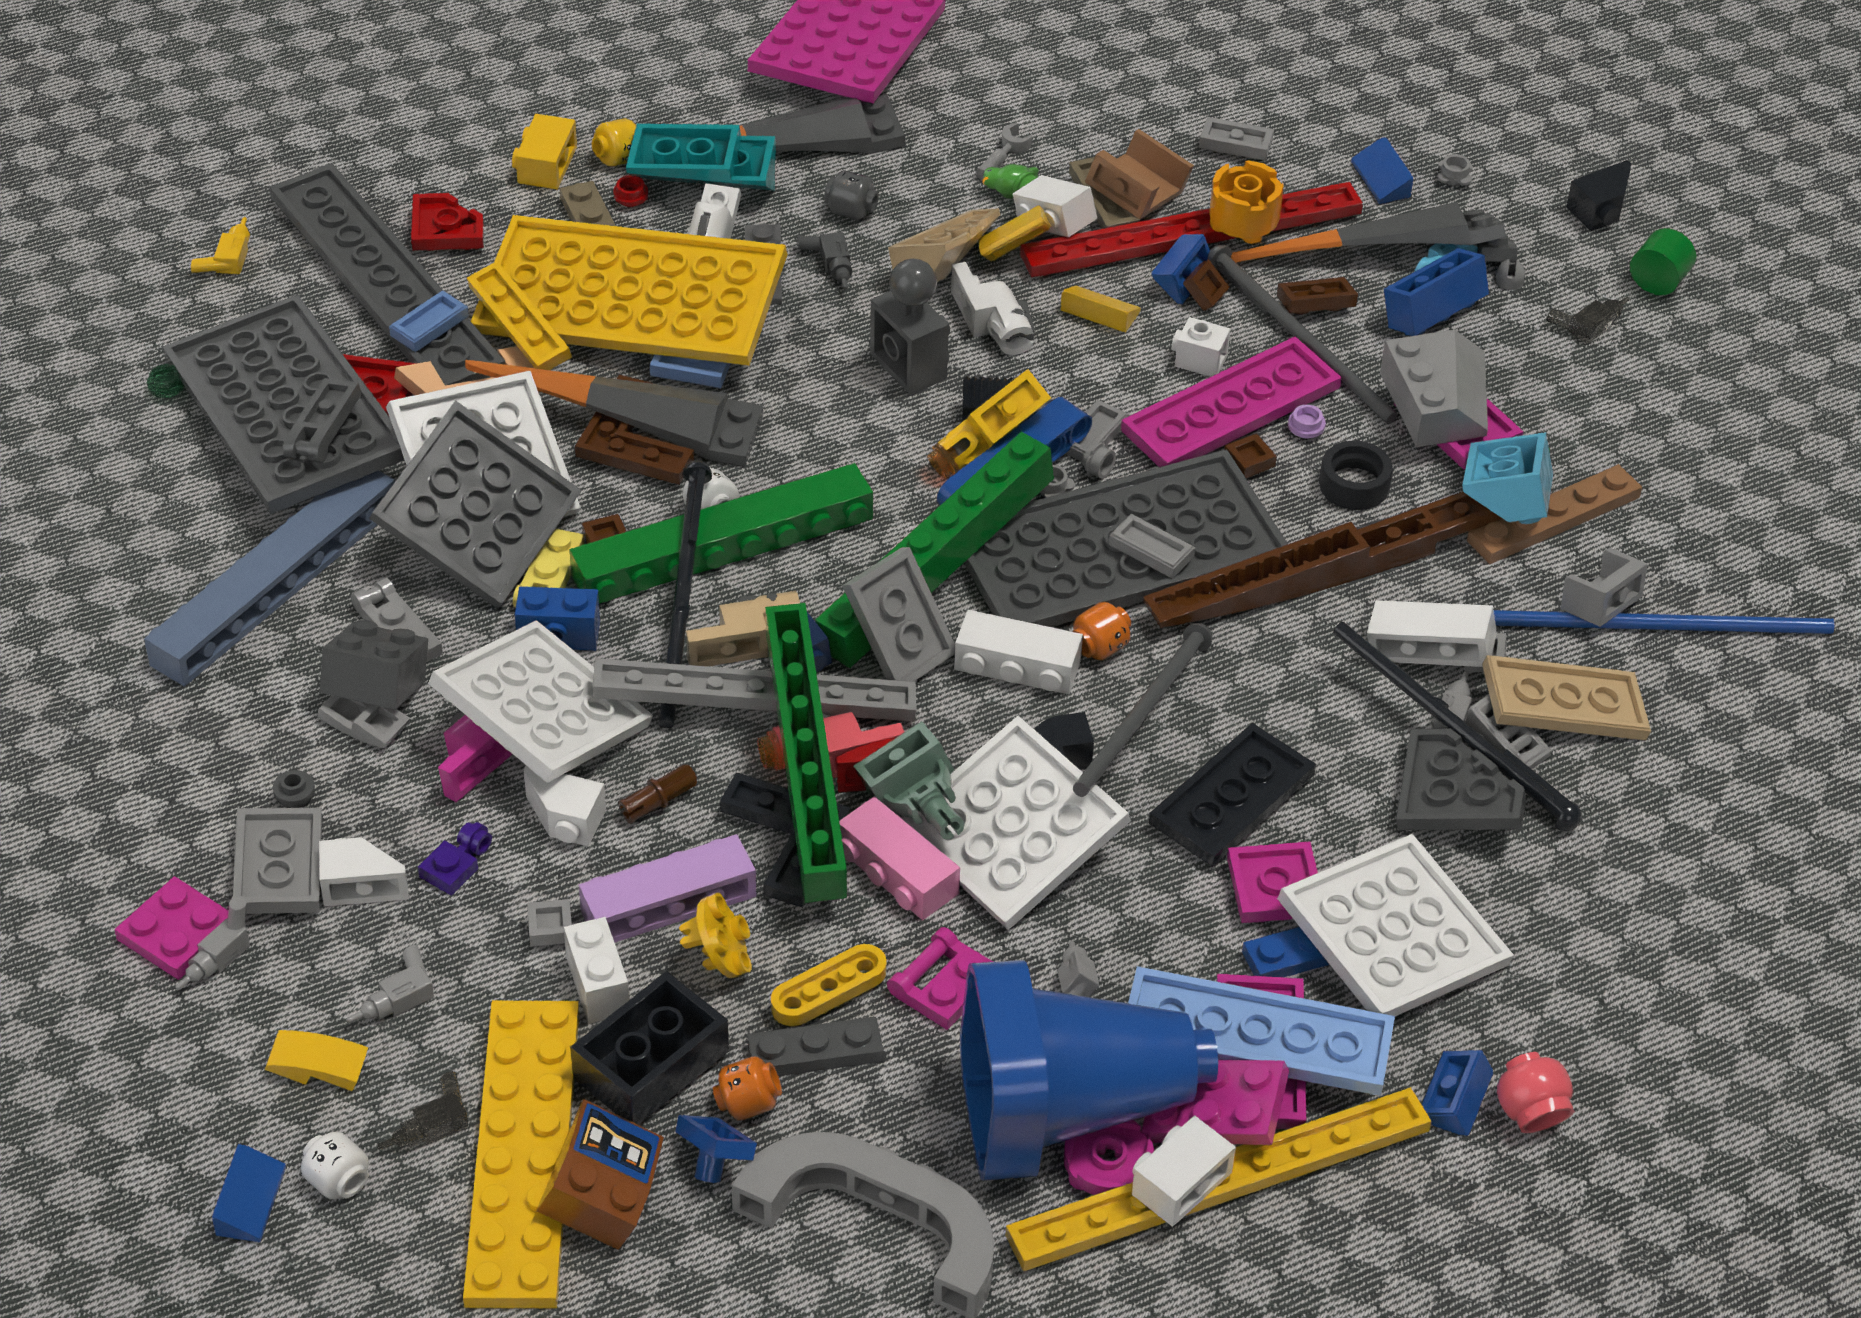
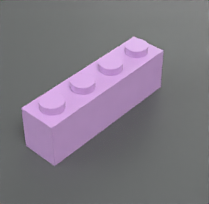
(669, 888)

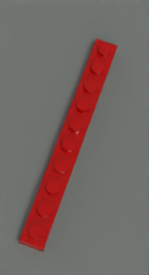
(1160, 234)

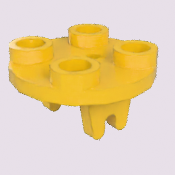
(721, 936)

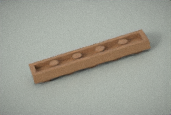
(1565, 510)

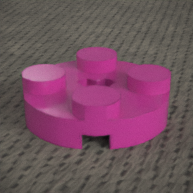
(1097, 1175)

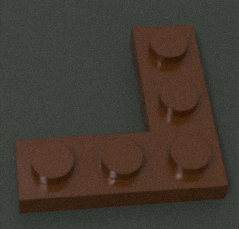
(614, 445)

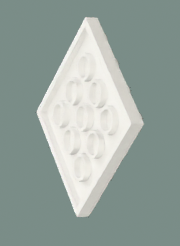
(504, 402)
(538, 701)
(1021, 822)
(1395, 927)

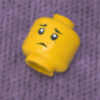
(613, 141)

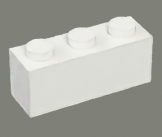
(1433, 632)
(1018, 652)

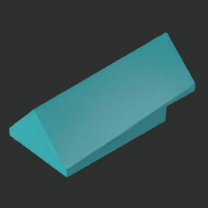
(703, 155)

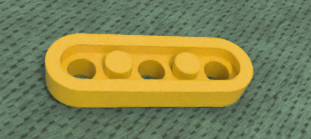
(837, 973)

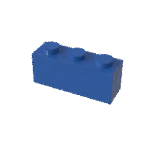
(1436, 292)

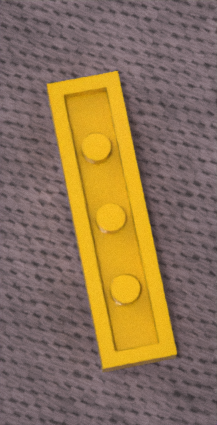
(519, 317)

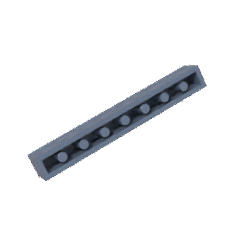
(264, 578)

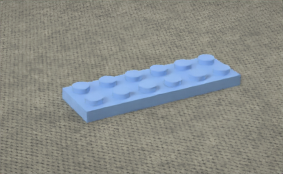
(1314, 1038)

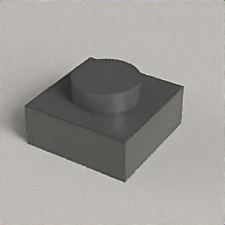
(1498, 250)

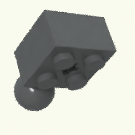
(907, 332)

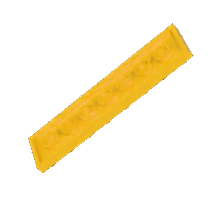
(520, 1138)

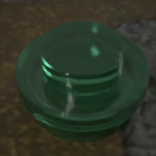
(164, 381)

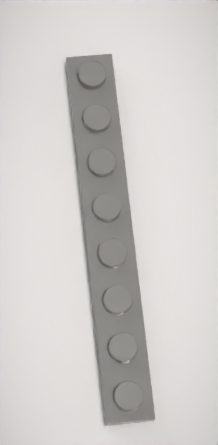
(746, 689)

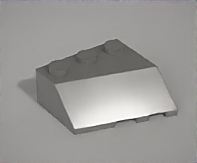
(1437, 386)

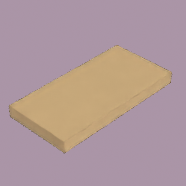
(1566, 697)

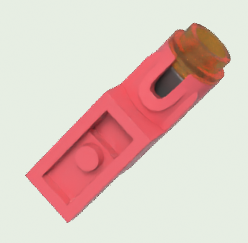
(841, 734)

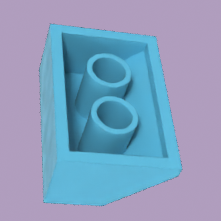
(1511, 477)

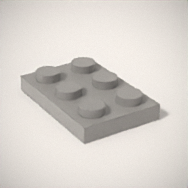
(900, 617)
(278, 859)

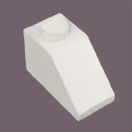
(567, 805)
(359, 873)

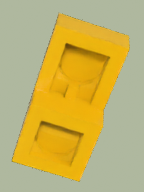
(309, 1054)

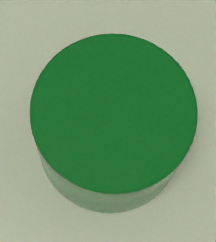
(1663, 261)

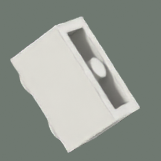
(1064, 203)
(596, 968)
(1182, 1170)

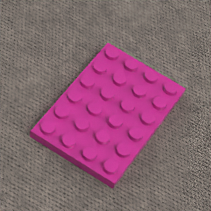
(845, 44)

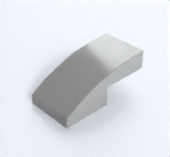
(363, 721)

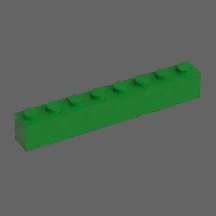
(954, 531)
(725, 533)
(806, 754)

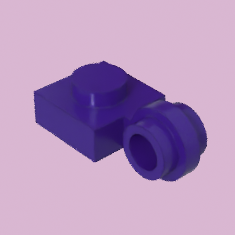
(452, 866)

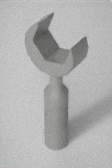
(1010, 144)

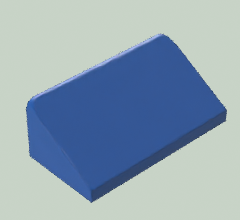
(1383, 172)
(1179, 264)
(1457, 1090)
(247, 1195)

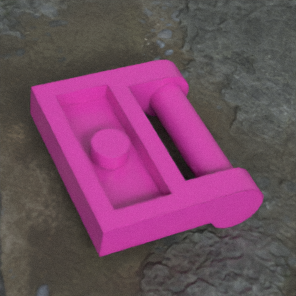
(944, 995)

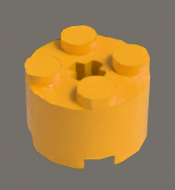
(1246, 201)

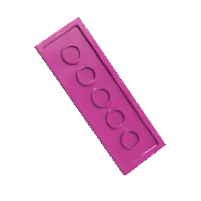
(1231, 403)

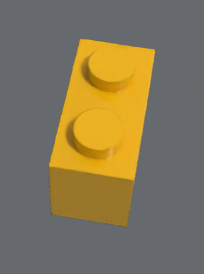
(545, 151)

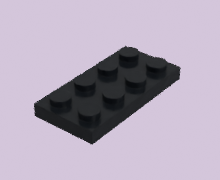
(1232, 794)

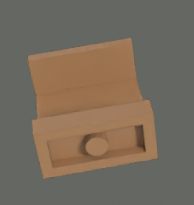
(1141, 177)

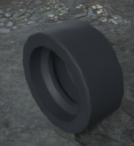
(1361, 456)

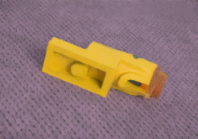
(988, 424)

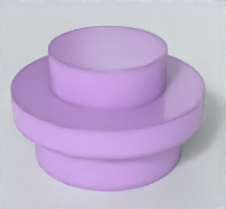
(1306, 421)

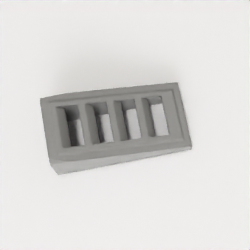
(1482, 719)

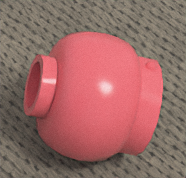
(1535, 1092)

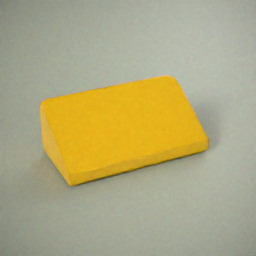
(1014, 233)
(1098, 308)

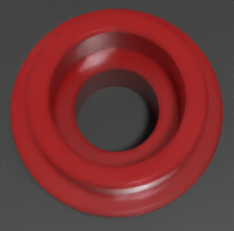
(630, 191)

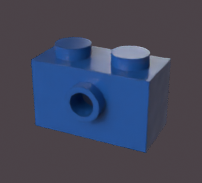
(565, 612)

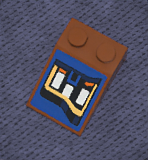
(602, 1175)

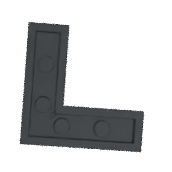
(771, 807)

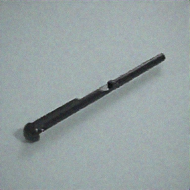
(697, 474)
(1566, 812)

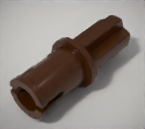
(657, 793)

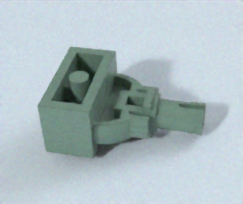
(913, 777)

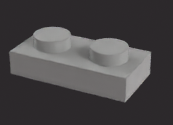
(1236, 138)

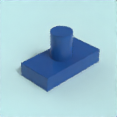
(715, 1144)

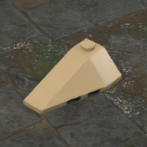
(946, 242)

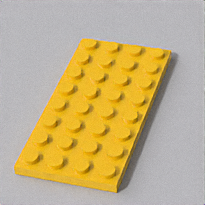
(641, 287)

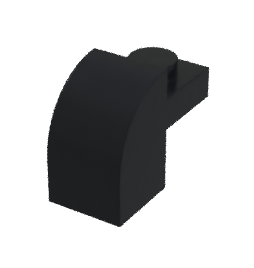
(1070, 736)

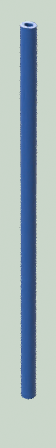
(1669, 622)

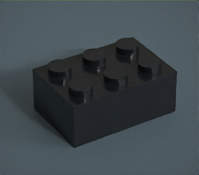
(650, 1048)

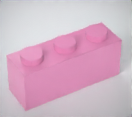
(899, 858)

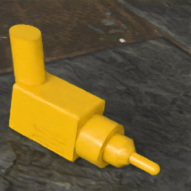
(229, 252)

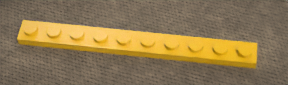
(1255, 1167)

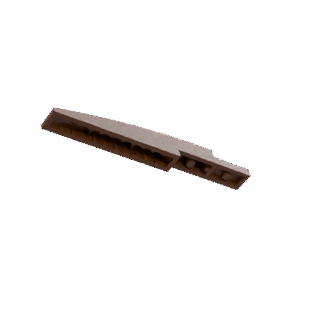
(1318, 562)

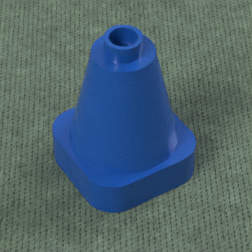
(1065, 1065)

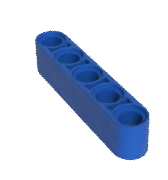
(1054, 425)

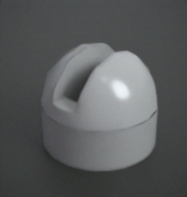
(1510, 282)

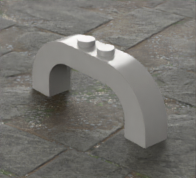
(887, 1182)

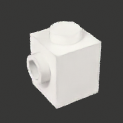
(1201, 347)

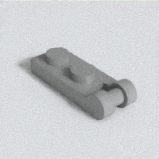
(393, 614)

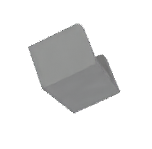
(1609, 594)

